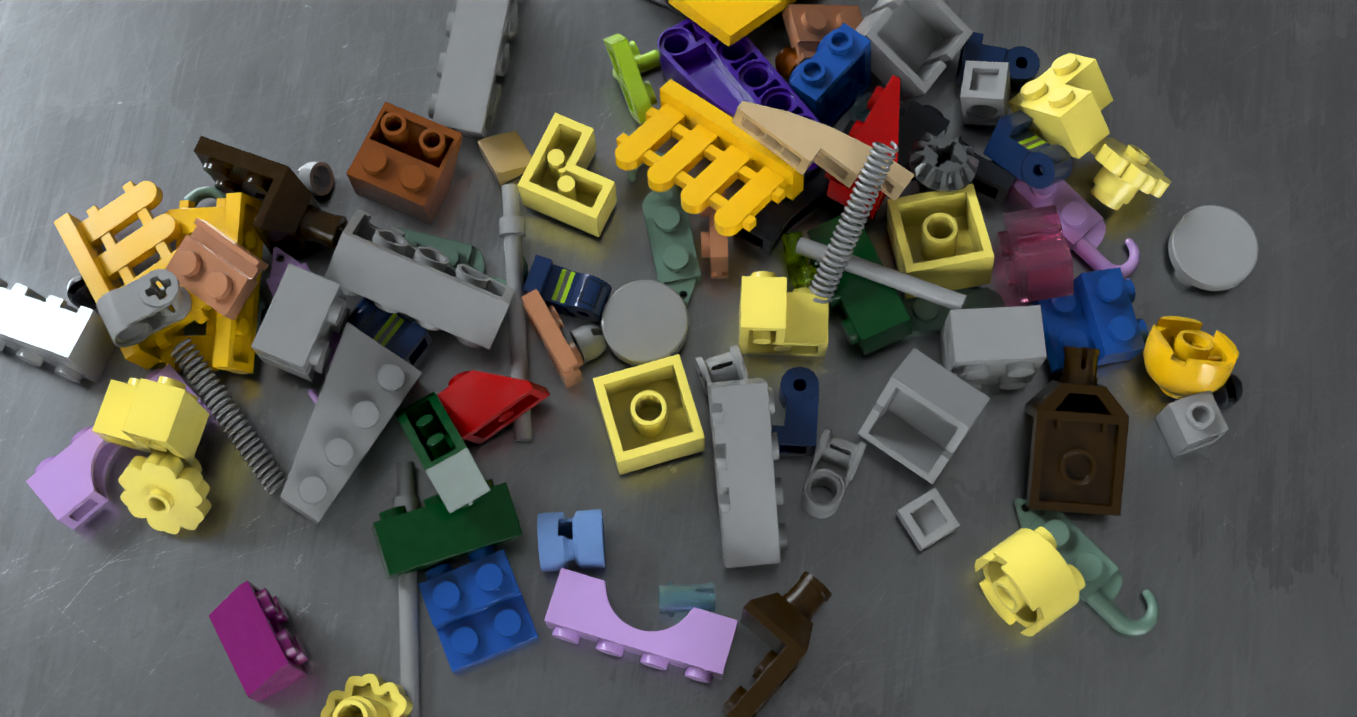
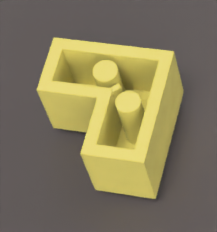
(1067, 104)
(559, 178)
(780, 320)
(152, 417)

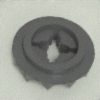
(952, 174)

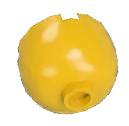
(1187, 359)

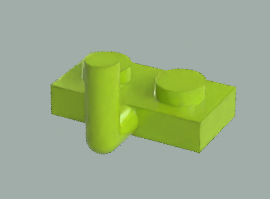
(627, 67)

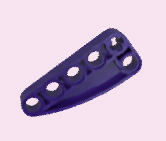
(725, 73)

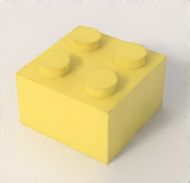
(941, 238)
(649, 414)

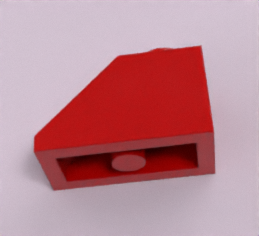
(487, 402)

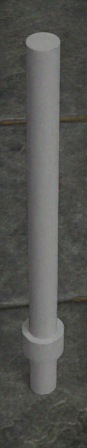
(512, 231)
(408, 596)

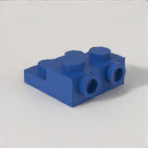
(834, 74)
(1094, 317)
(477, 609)

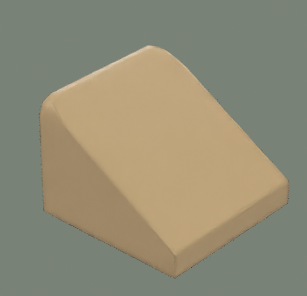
(505, 155)

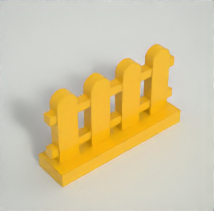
(708, 134)
(103, 269)
(226, 340)

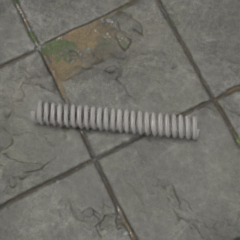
(848, 225)
(227, 425)

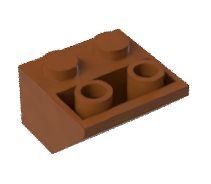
(406, 163)

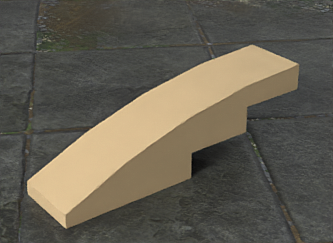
(805, 141)

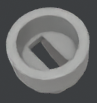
(318, 170)
(589, 341)

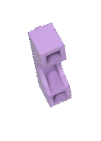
(75, 478)
(696, 643)

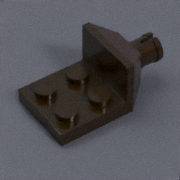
(288, 208)
(1077, 441)
(786, 628)

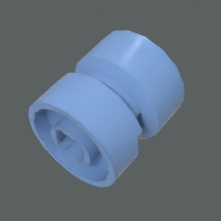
(571, 540)

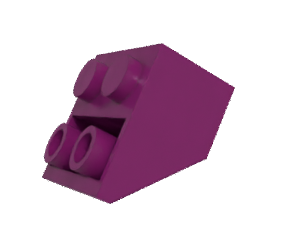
(258, 642)

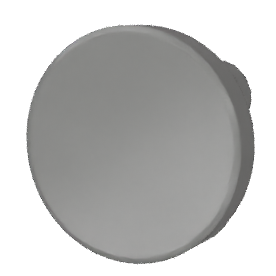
(1213, 248)
(644, 322)

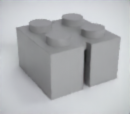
(910, 35)
(301, 323)
(993, 345)
(923, 415)

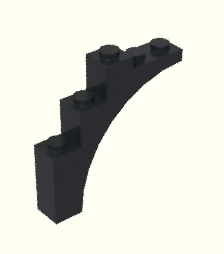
(778, 219)

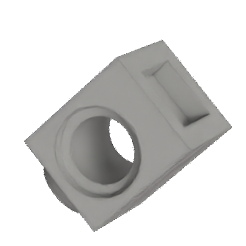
(985, 92)
(1191, 423)

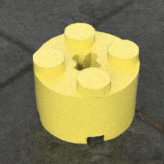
(1029, 580)

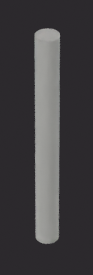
(887, 276)

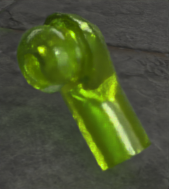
(799, 271)

